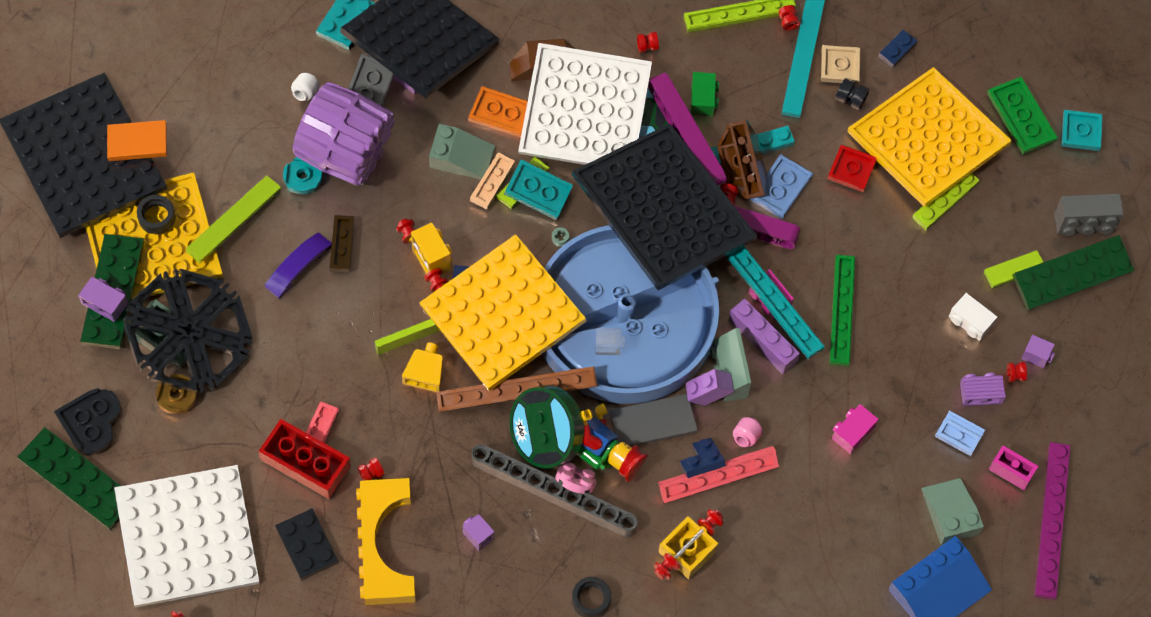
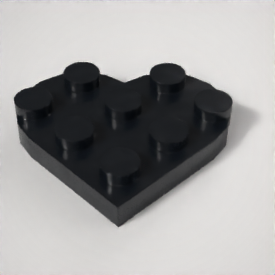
(90, 420)

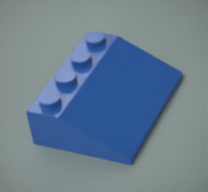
(941, 583)

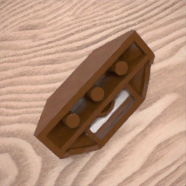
(523, 63)
(743, 159)

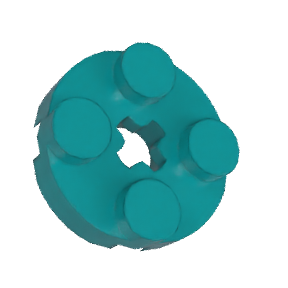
(301, 186)

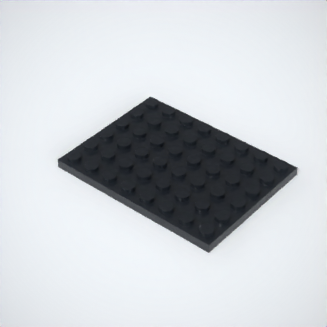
(66, 158)
(664, 206)

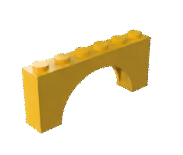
(380, 582)

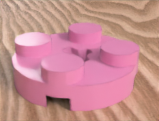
(576, 479)

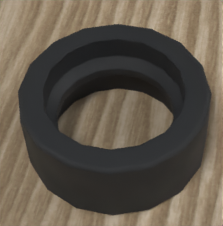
(151, 201)
(591, 582)

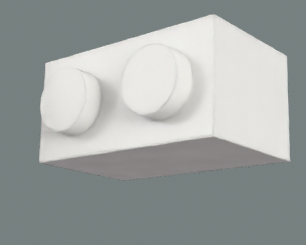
(972, 317)

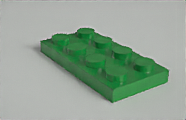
(1022, 115)

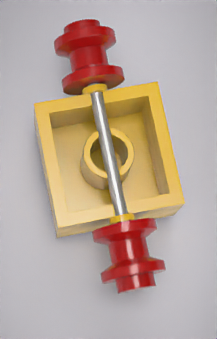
(429, 250)
(689, 546)

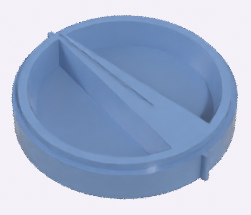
(664, 330)

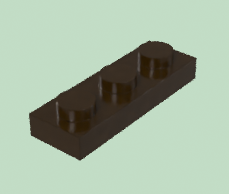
(341, 243)

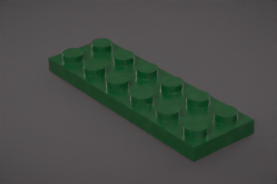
(119, 268)
(1073, 272)
(73, 476)

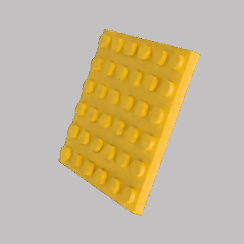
(929, 136)
(163, 250)
(502, 312)

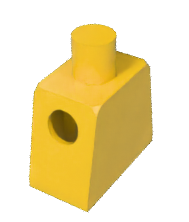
(424, 369)

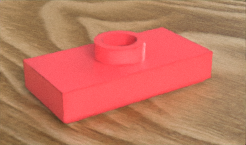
(322, 421)

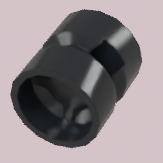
(852, 94)

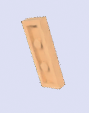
(492, 180)

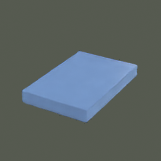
(783, 186)

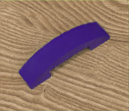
(296, 263)

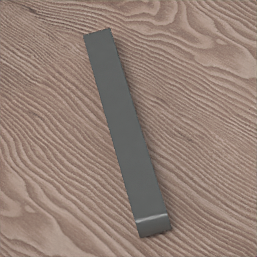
(548, 482)

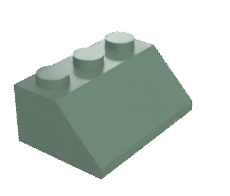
(731, 358)

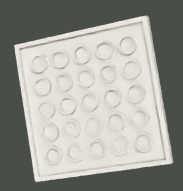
(583, 104)
(186, 536)

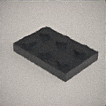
(306, 544)

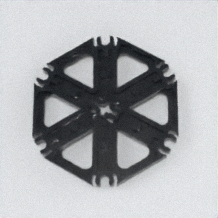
(199, 322)

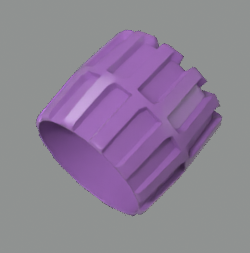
(343, 133)

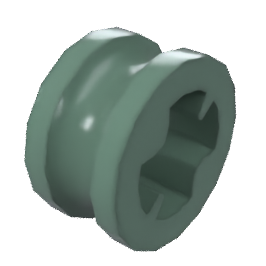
(563, 231)

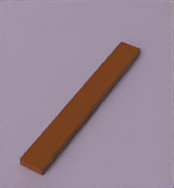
(511, 389)

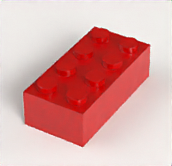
(304, 458)

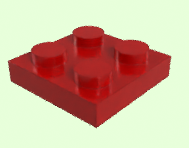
(852, 168)

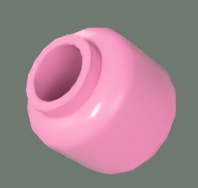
(747, 432)

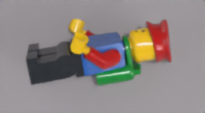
(603, 449)

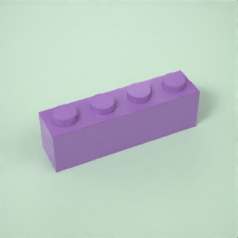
(764, 336)

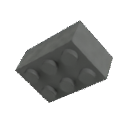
(1088, 214)

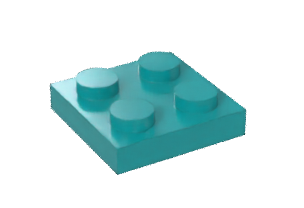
(1081, 130)

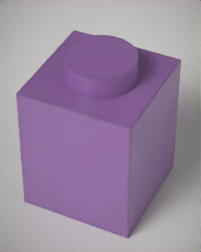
(1038, 351)
(478, 531)

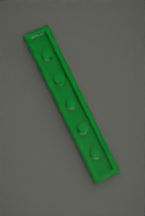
(842, 310)

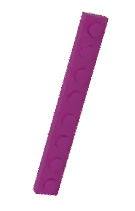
(1052, 521)

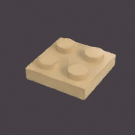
(840, 63)

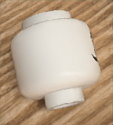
(305, 87)

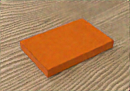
(499, 111)
(137, 140)

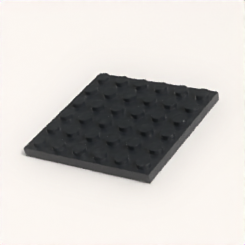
(420, 40)

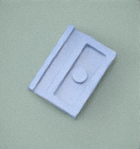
(960, 433)

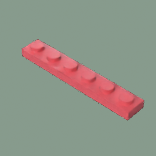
(734, 470)

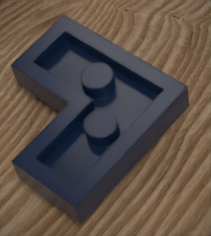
(706, 459)

